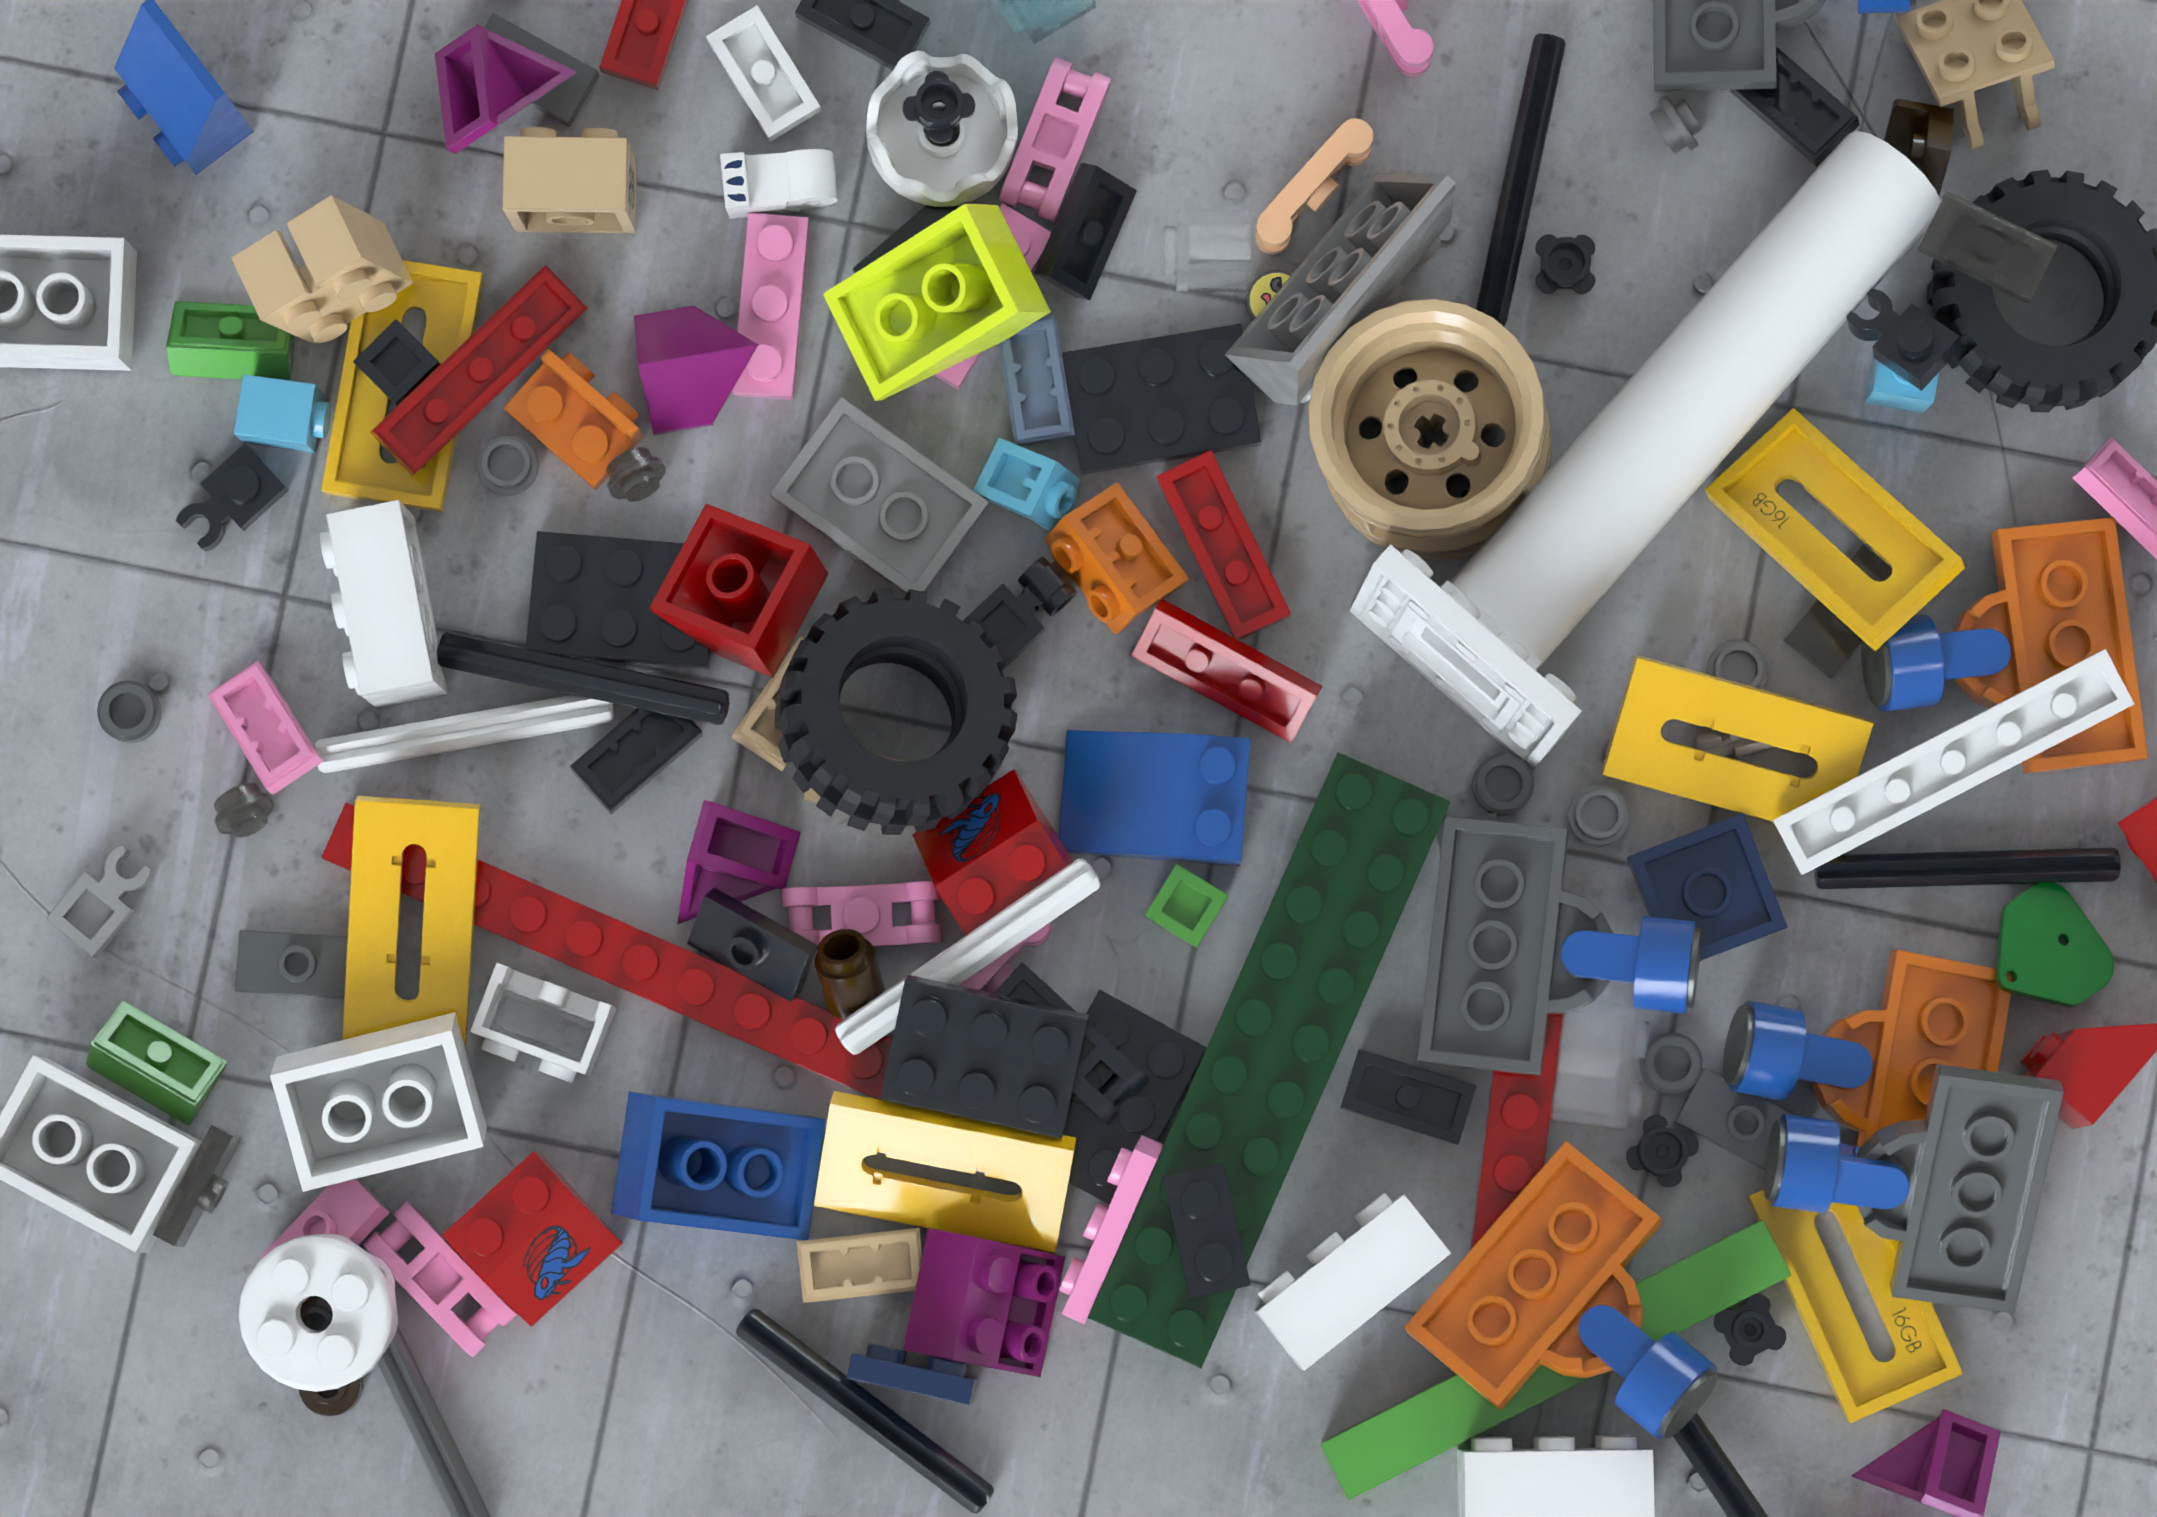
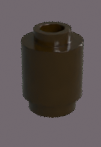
(847, 972)

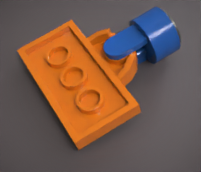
(2053, 608)
(1875, 1062)
(1556, 1294)

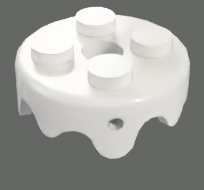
(952, 172)
(361, 1302)

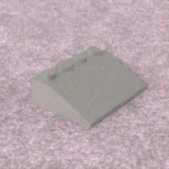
(1344, 281)

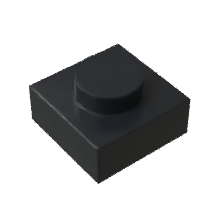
(396, 362)

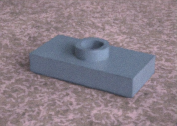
(1036, 384)

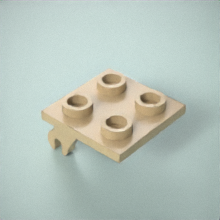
(1973, 47)

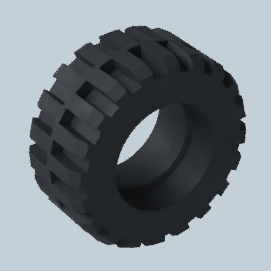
(2126, 266)
(943, 651)

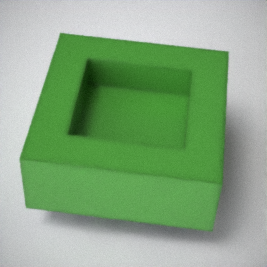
(1186, 906)

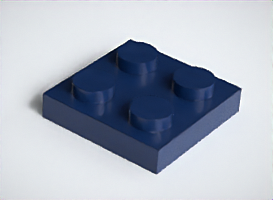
(1711, 880)
(887, 1368)

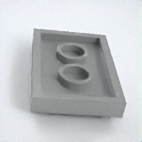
(879, 498)

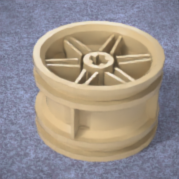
(1358, 384)

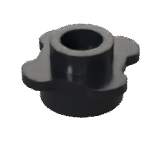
(938, 89)
(1577, 251)
(1679, 1147)
(1732, 1325)

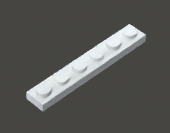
(1953, 761)

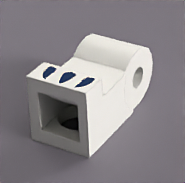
(778, 182)

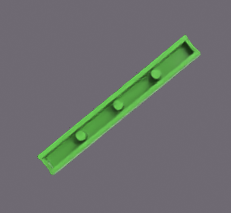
(1456, 1412)

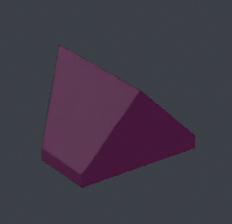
(487, 82)
(687, 366)
(736, 856)
(1940, 1466)

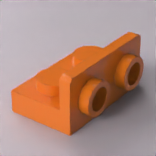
(574, 417)
(1115, 558)

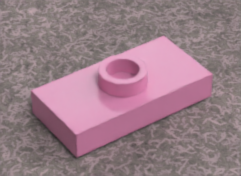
(2123, 491)
(265, 727)
(339, 1210)

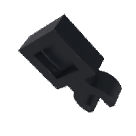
(1906, 344)
(238, 491)

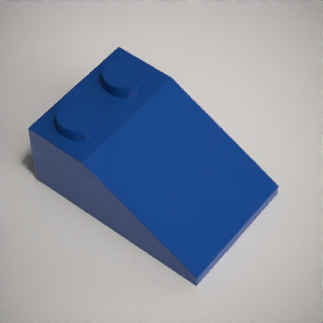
(177, 93)
(1155, 796)
(717, 1166)

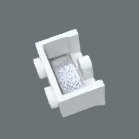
(543, 1022)

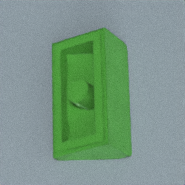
(226, 343)
(155, 1063)

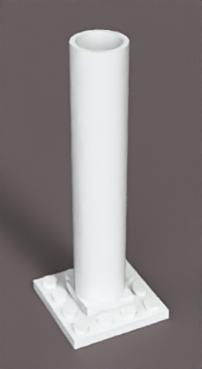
(1647, 451)

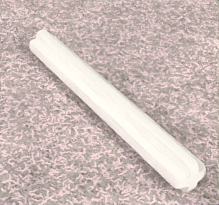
(461, 732)
(975, 950)

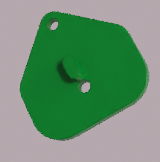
(2037, 960)

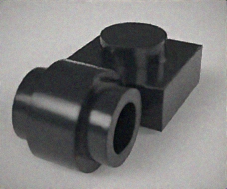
(1012, 619)

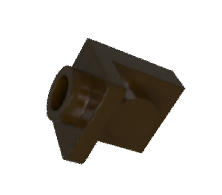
(1923, 136)

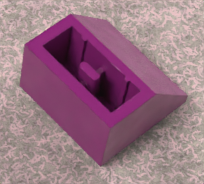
(984, 1302)

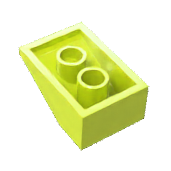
(936, 300)

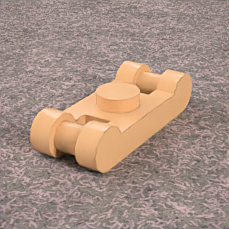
(1313, 184)

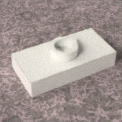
(763, 73)

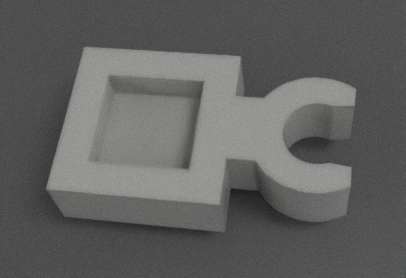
(95, 909)

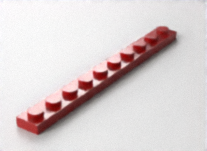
(647, 967)

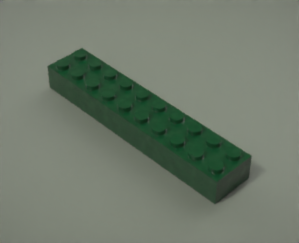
(1276, 1041)

